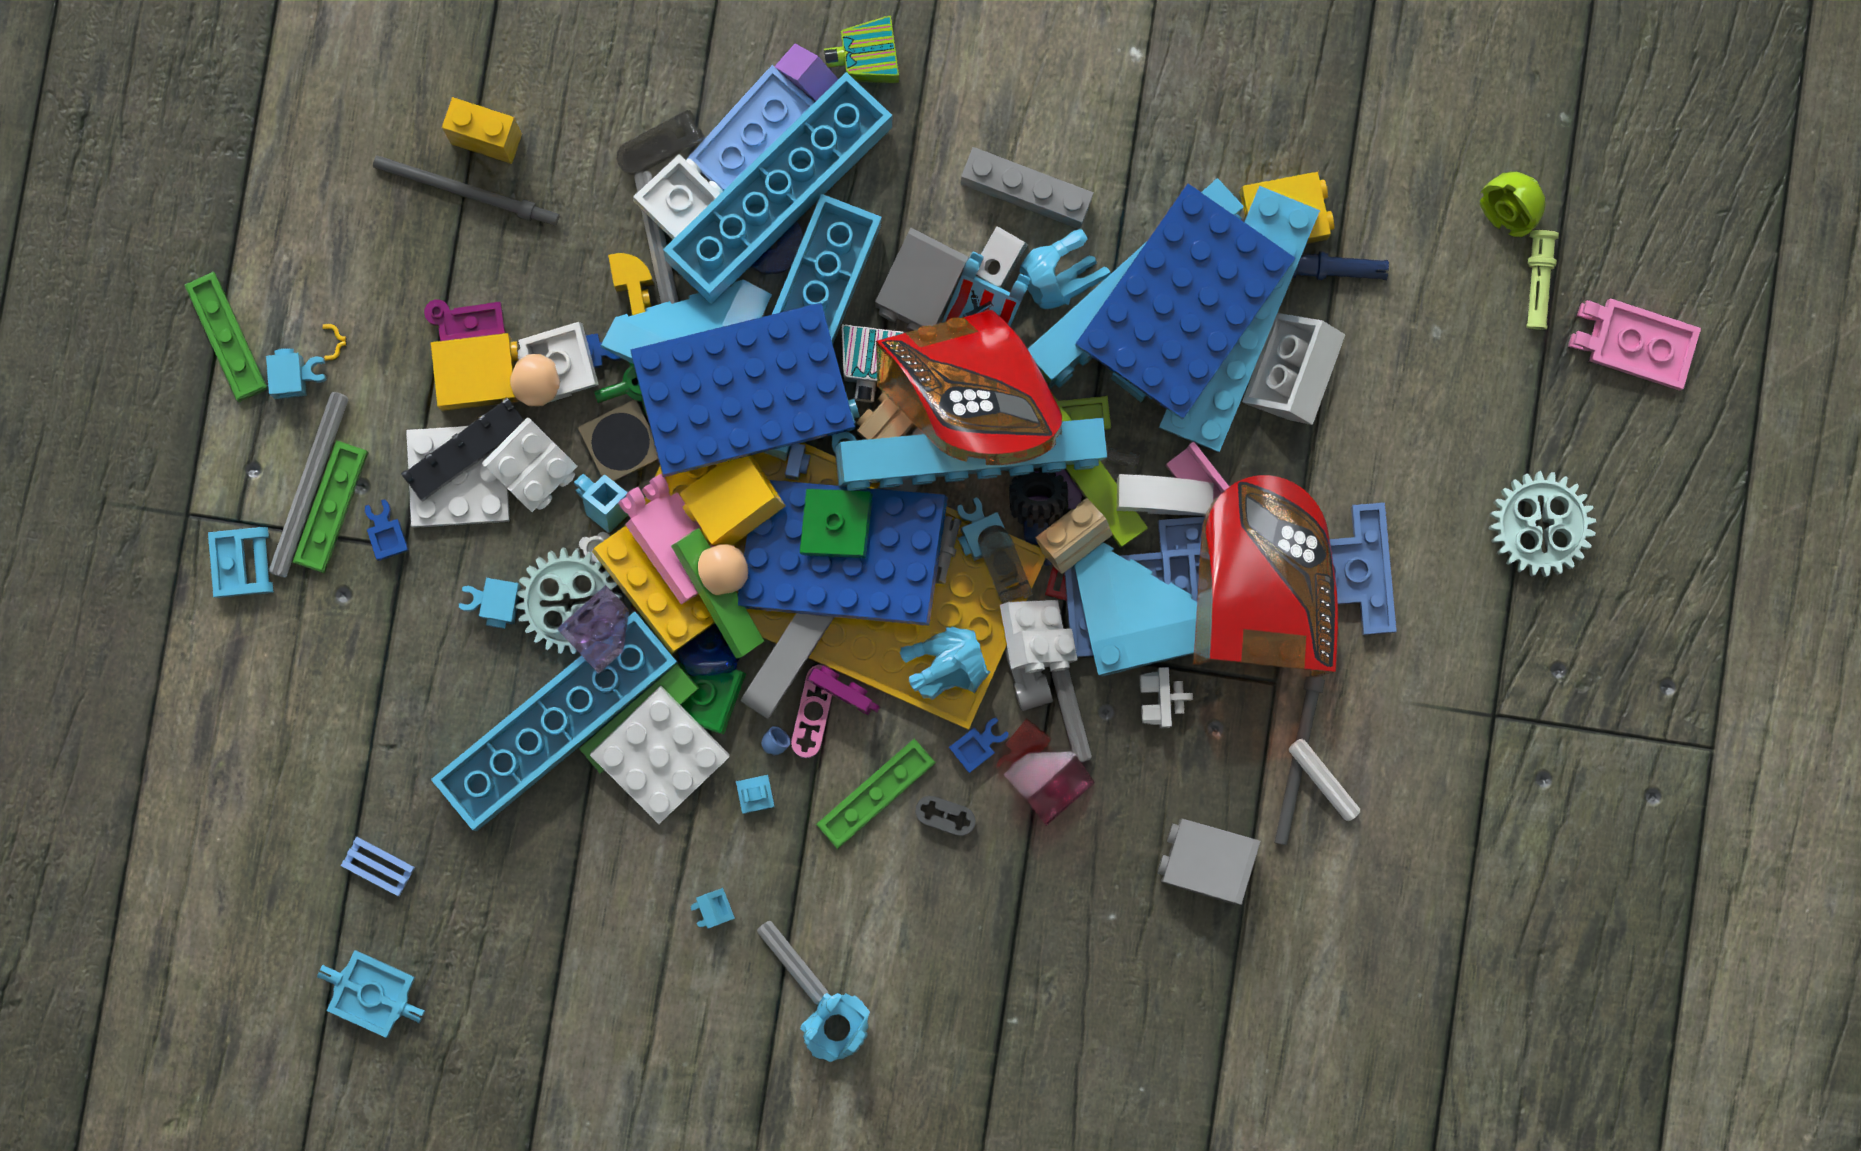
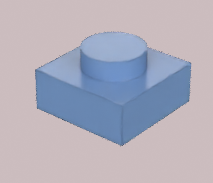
(797, 462)

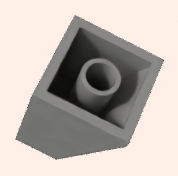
(920, 281)
(1209, 861)

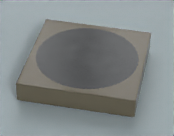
(620, 441)

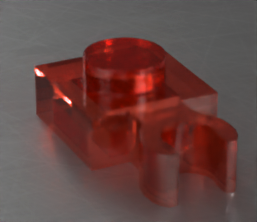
(1025, 740)

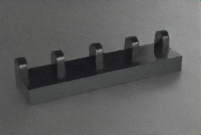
(463, 450)

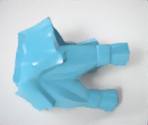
(1052, 290)
(956, 662)
(813, 1027)

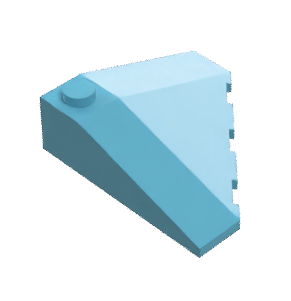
(670, 321)
(1132, 614)

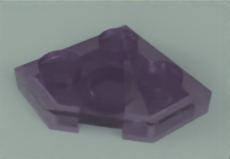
(598, 629)

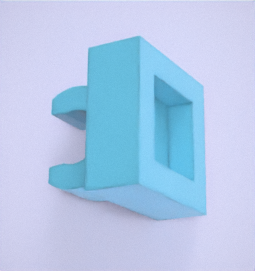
(755, 794)
(714, 908)

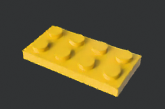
(649, 593)

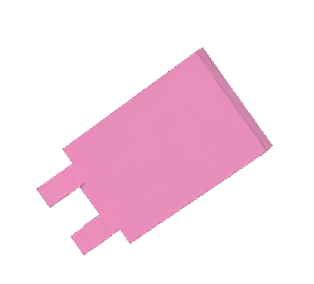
(1638, 342)
(657, 528)

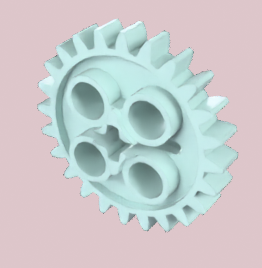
(1513, 524)
(564, 571)

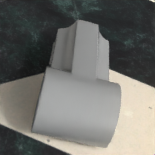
(1030, 688)

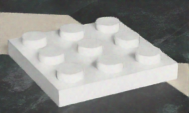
(468, 499)
(659, 754)

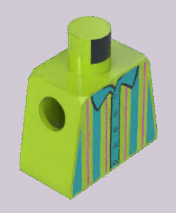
(867, 52)

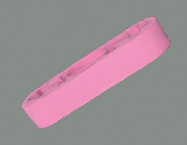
(800, 733)

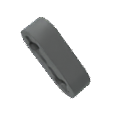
(942, 823)

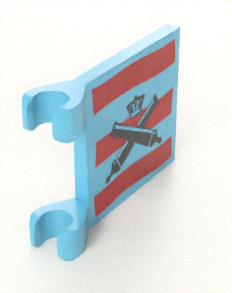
(978, 295)

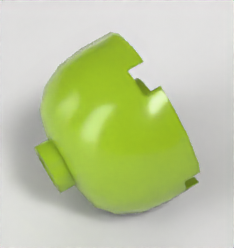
(1514, 202)

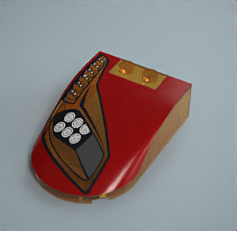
(971, 389)
(1266, 579)

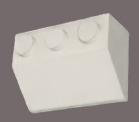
(1294, 368)

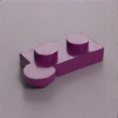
(465, 321)
(852, 694)

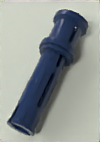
(1322, 266)

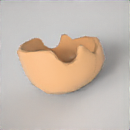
(535, 380)
(723, 569)

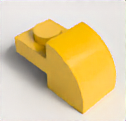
(631, 275)

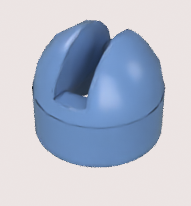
(775, 741)

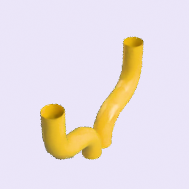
(339, 345)

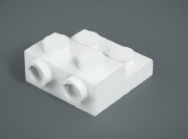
(676, 195)
(569, 352)
(530, 465)
(1037, 636)

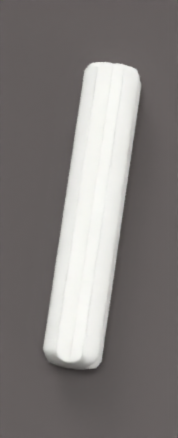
(1324, 779)

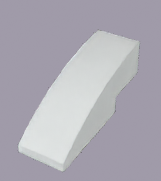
(1163, 495)

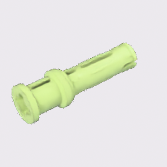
(1541, 262)

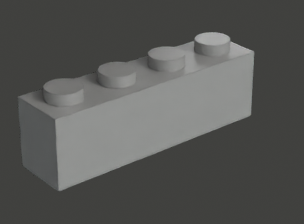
(1026, 188)

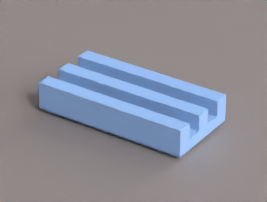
(353, 853)

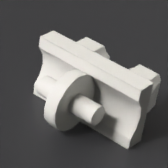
(1161, 713)

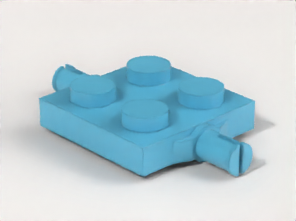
(371, 994)

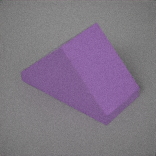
(806, 72)

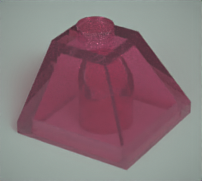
(1049, 781)

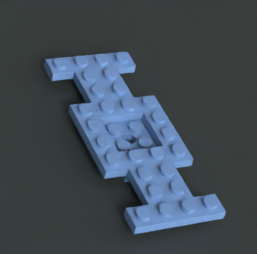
(1359, 567)

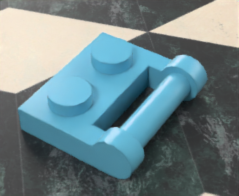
(229, 564)

